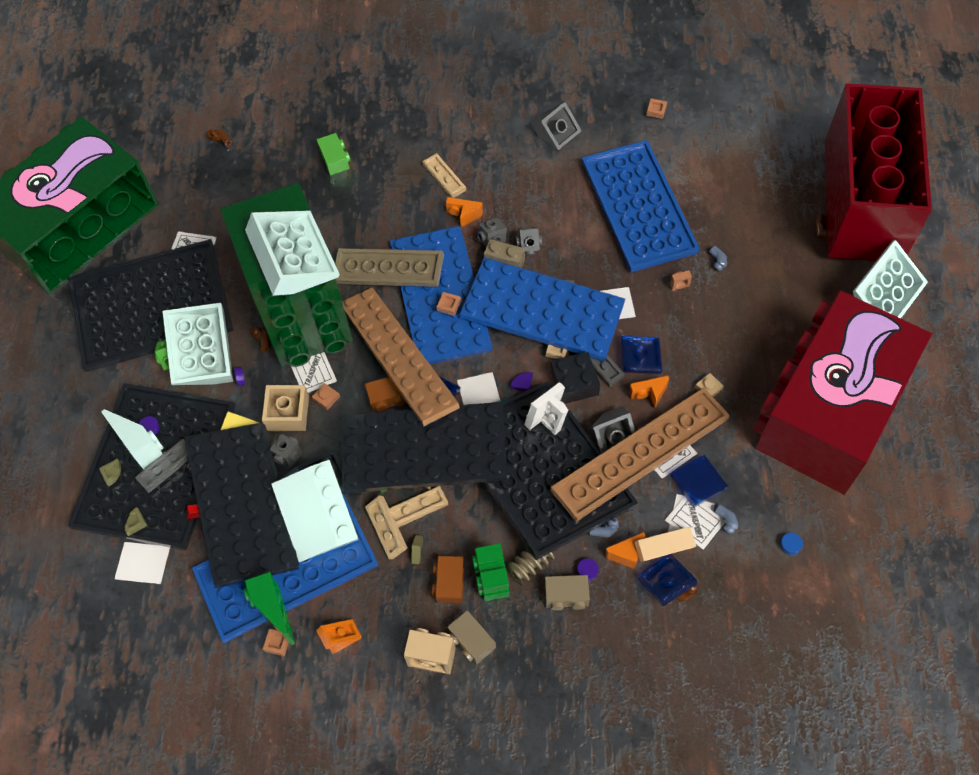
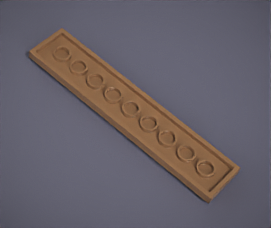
(399, 357)
(639, 454)

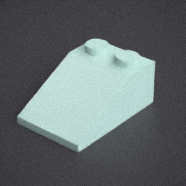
(140, 443)

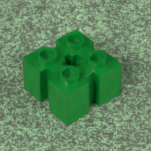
(493, 576)

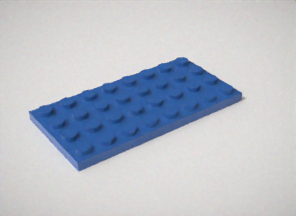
(640, 206)
(543, 308)
(435, 333)
(316, 575)

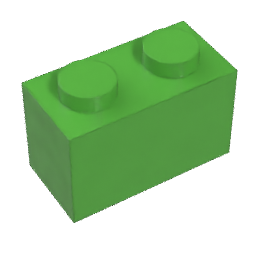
(333, 154)

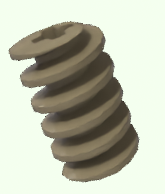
(526, 564)

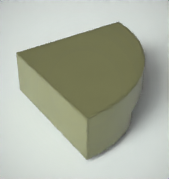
(111, 471)
(134, 522)
(416, 549)

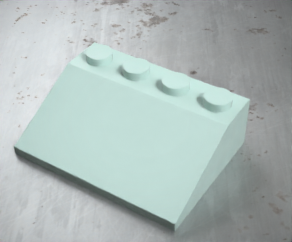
(290, 251)
(891, 282)
(198, 345)
(314, 511)

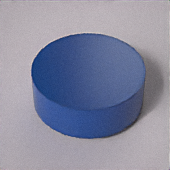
(791, 543)

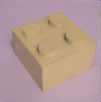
(285, 407)
(430, 651)

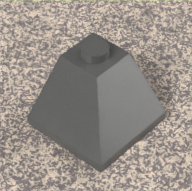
(556, 126)
(613, 428)

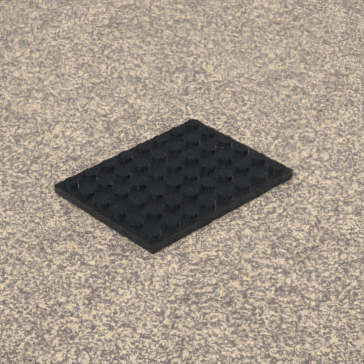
(123, 304)
(537, 463)
(106, 508)

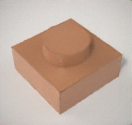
(656, 108)
(680, 280)
(448, 303)
(326, 396)
(275, 643)

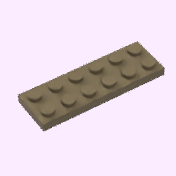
(389, 267)

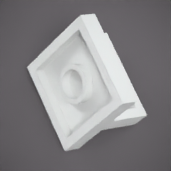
(548, 410)

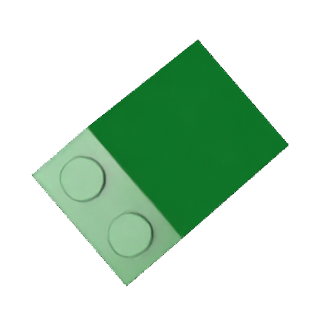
(267, 598)

